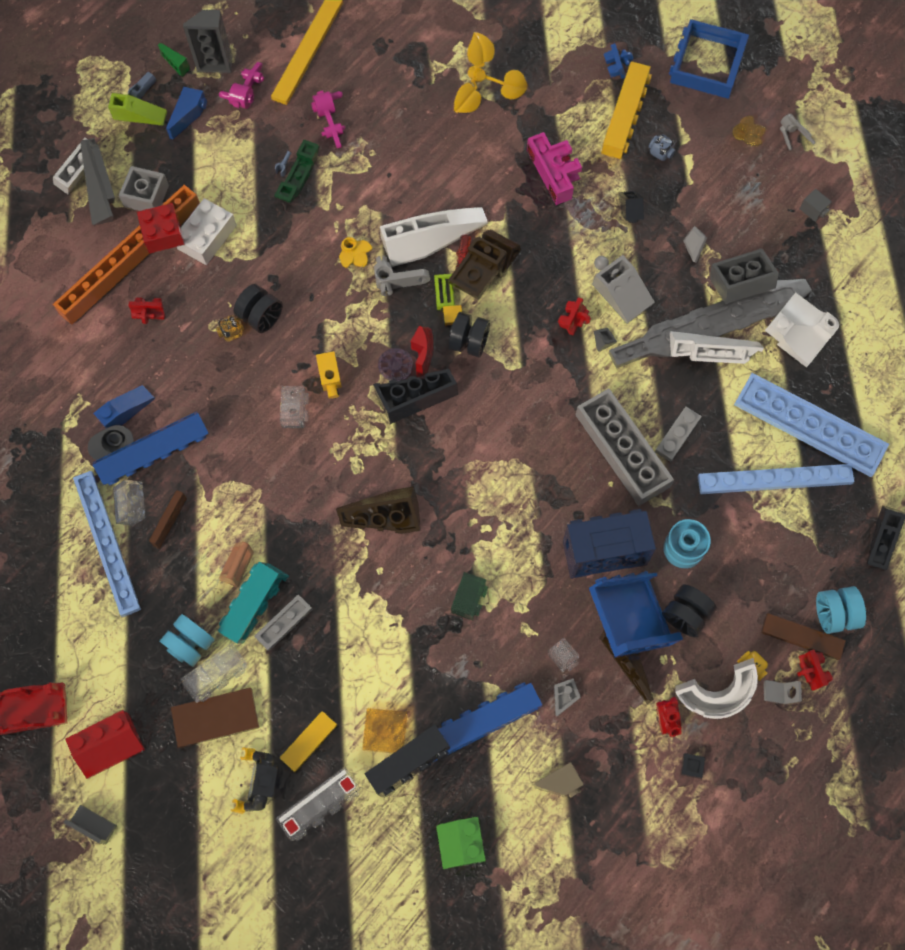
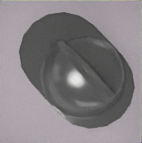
(109, 441)

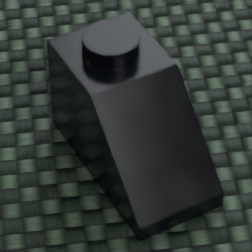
(631, 206)

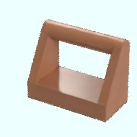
(236, 564)

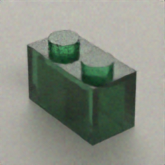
(468, 596)

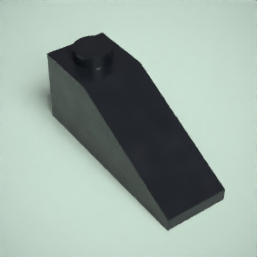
(885, 536)

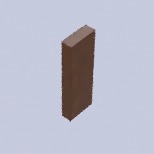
(167, 519)

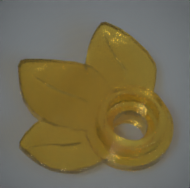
(749, 131)

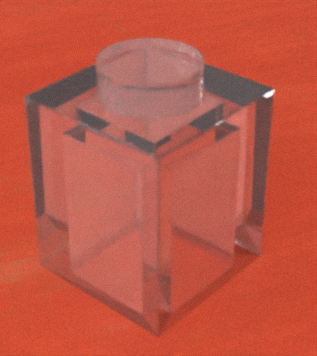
(564, 655)

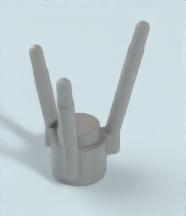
(790, 124)

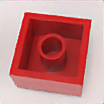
(160, 228)

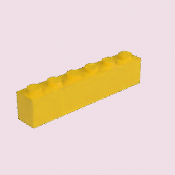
(625, 111)

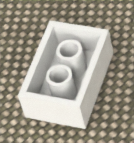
(206, 231)

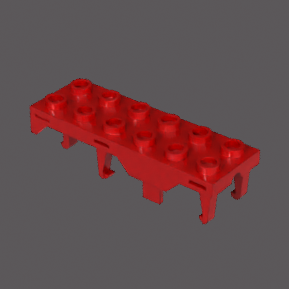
(32, 707)

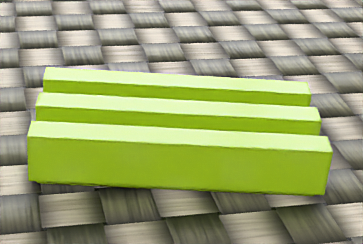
(443, 277)

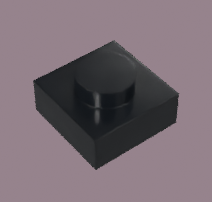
(692, 766)

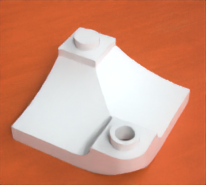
(802, 329)

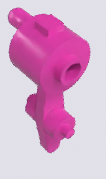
(243, 94)
(324, 106)

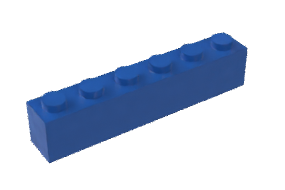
(149, 448)
(490, 716)

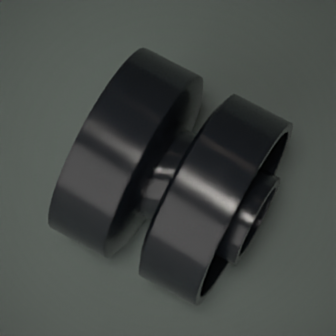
(258, 308)
(464, 333)
(689, 610)

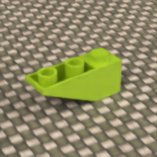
(132, 109)

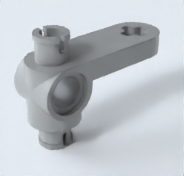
(399, 279)

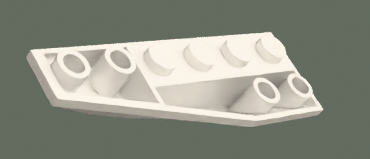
(428, 233)

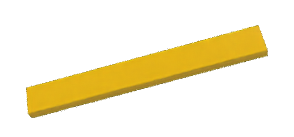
(306, 51)

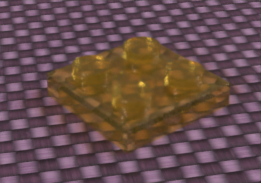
(384, 730)

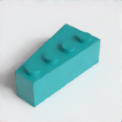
(251, 601)

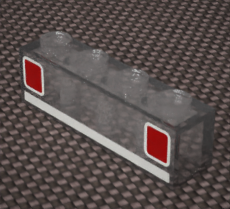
(317, 804)

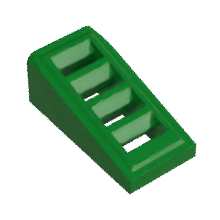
(175, 59)

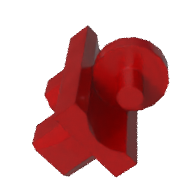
(146, 310)
(577, 316)
(813, 671)
(669, 717)

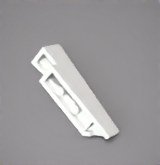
(712, 348)

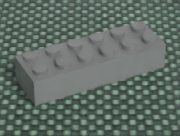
(624, 447)

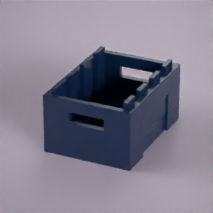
(608, 543)

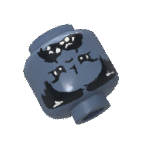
(662, 147)

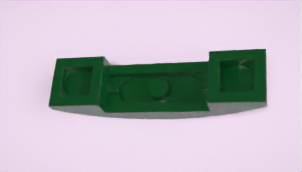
(299, 172)

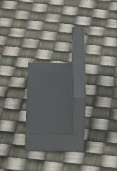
(91, 825)

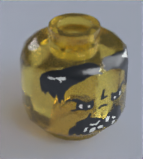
(230, 328)

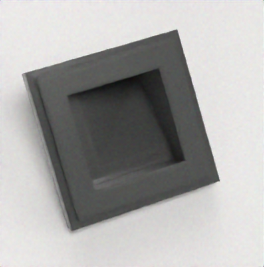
(604, 339)

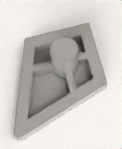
(694, 243)
(565, 695)

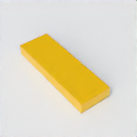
(308, 741)

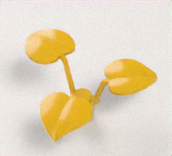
(479, 52)

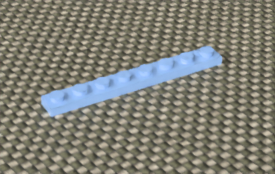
(775, 479)
(107, 544)

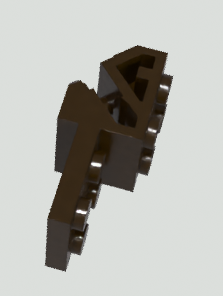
(485, 260)

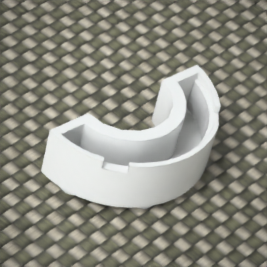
(725, 702)

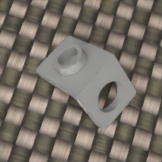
(780, 692)

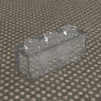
(214, 673)

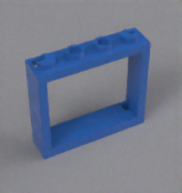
(714, 34)

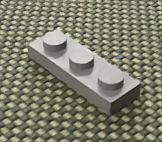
(678, 434)
(283, 622)

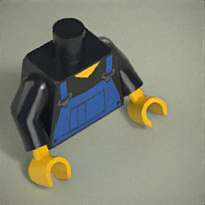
(261, 784)

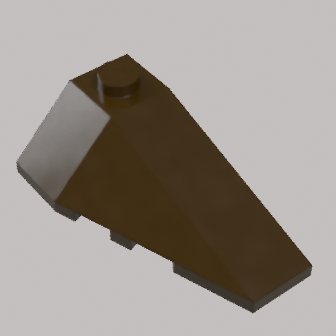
(387, 511)
(633, 669)

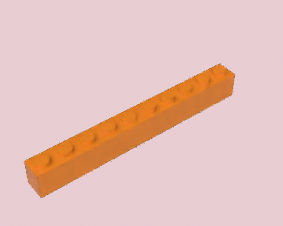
(117, 263)

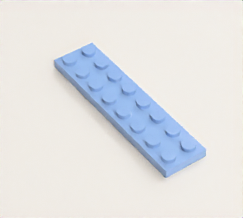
(812, 424)

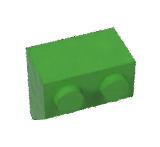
(460, 843)

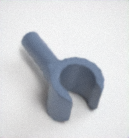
(281, 166)

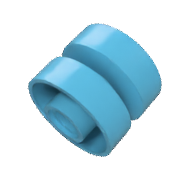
(686, 543)
(841, 609)
(183, 645)

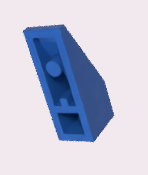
(187, 110)
(123, 407)

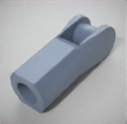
(141, 87)

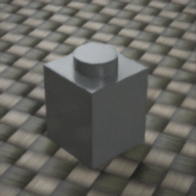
(816, 205)

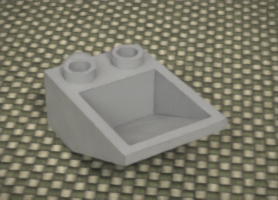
(624, 293)

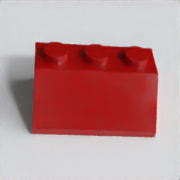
(105, 744)

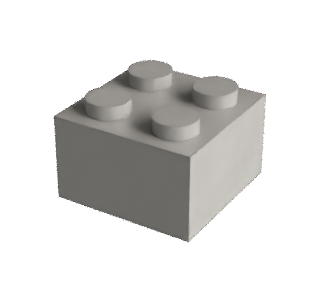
(143, 189)

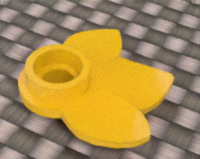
(356, 254)

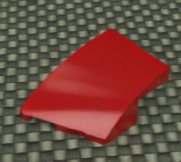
(423, 344)

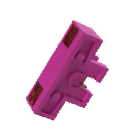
(554, 166)

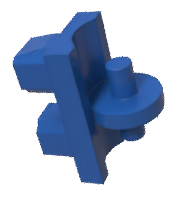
(614, 56)

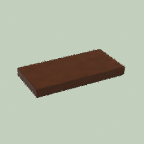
(215, 717)

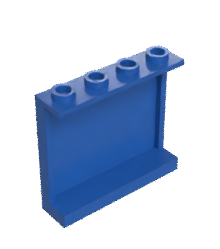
(631, 614)

